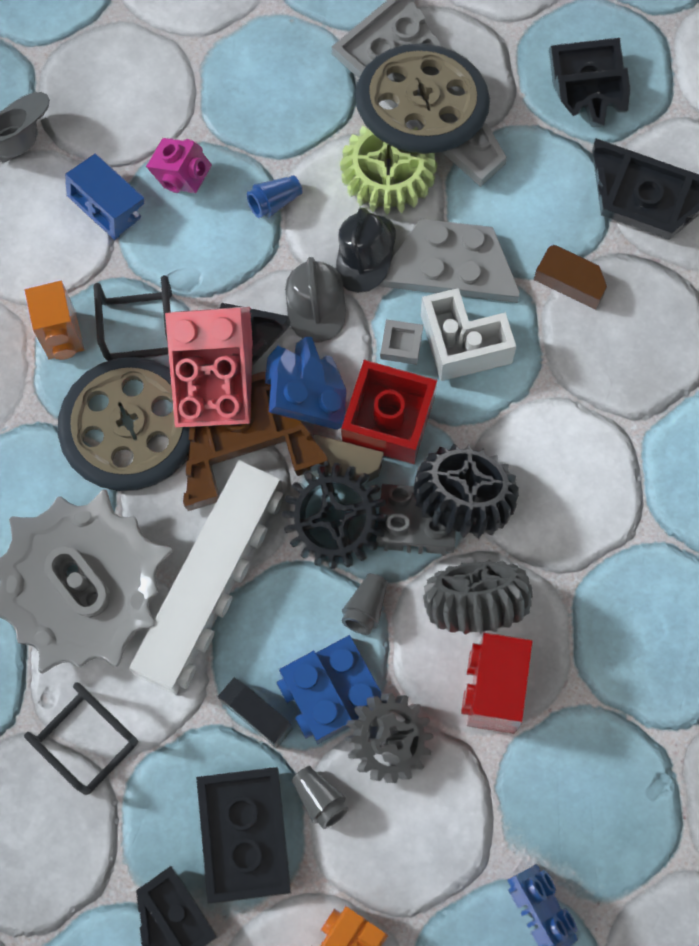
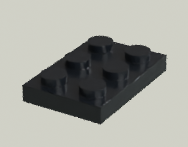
(243, 835)

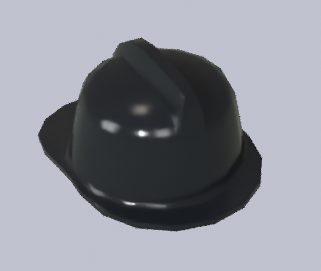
(365, 250)

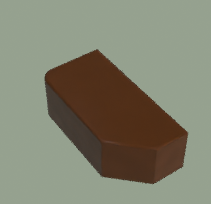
(571, 276)

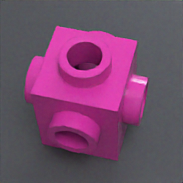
(179, 165)

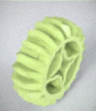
(367, 161)

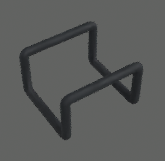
(100, 298)
(83, 694)

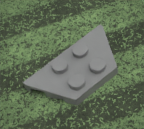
(450, 257)

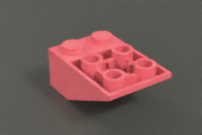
(210, 366)

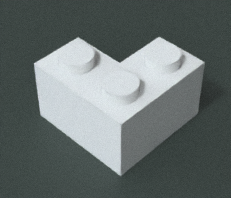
(464, 345)

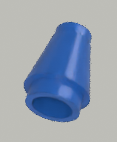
(271, 196)

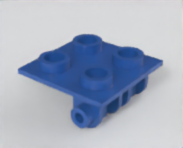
(537, 891)

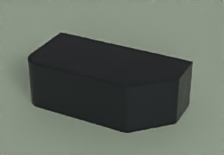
(255, 712)

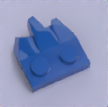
(306, 385)

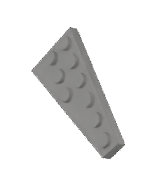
(401, 24)

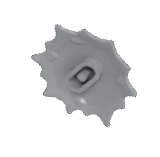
(54, 608)

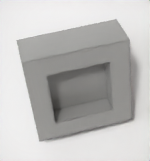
(401, 342)

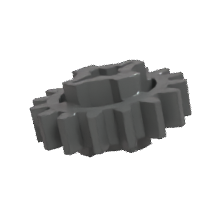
(404, 746)

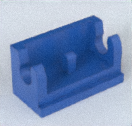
(103, 195)

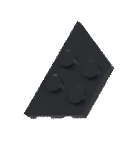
(644, 190)

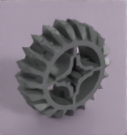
(478, 597)

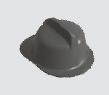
(19, 124)
(315, 300)

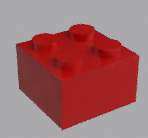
(389, 411)
(499, 683)

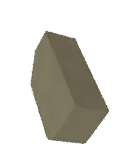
(348, 454)

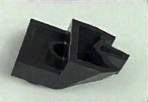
(590, 77)

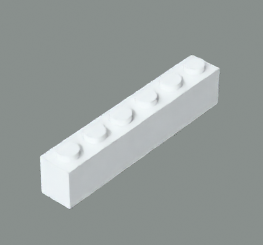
(207, 578)

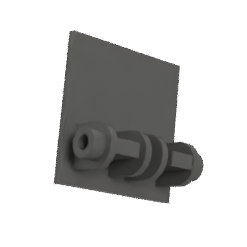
(407, 525)

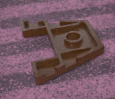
(223, 442)

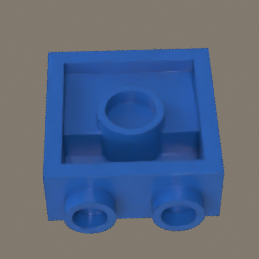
(328, 688)

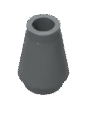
(365, 605)
(319, 797)

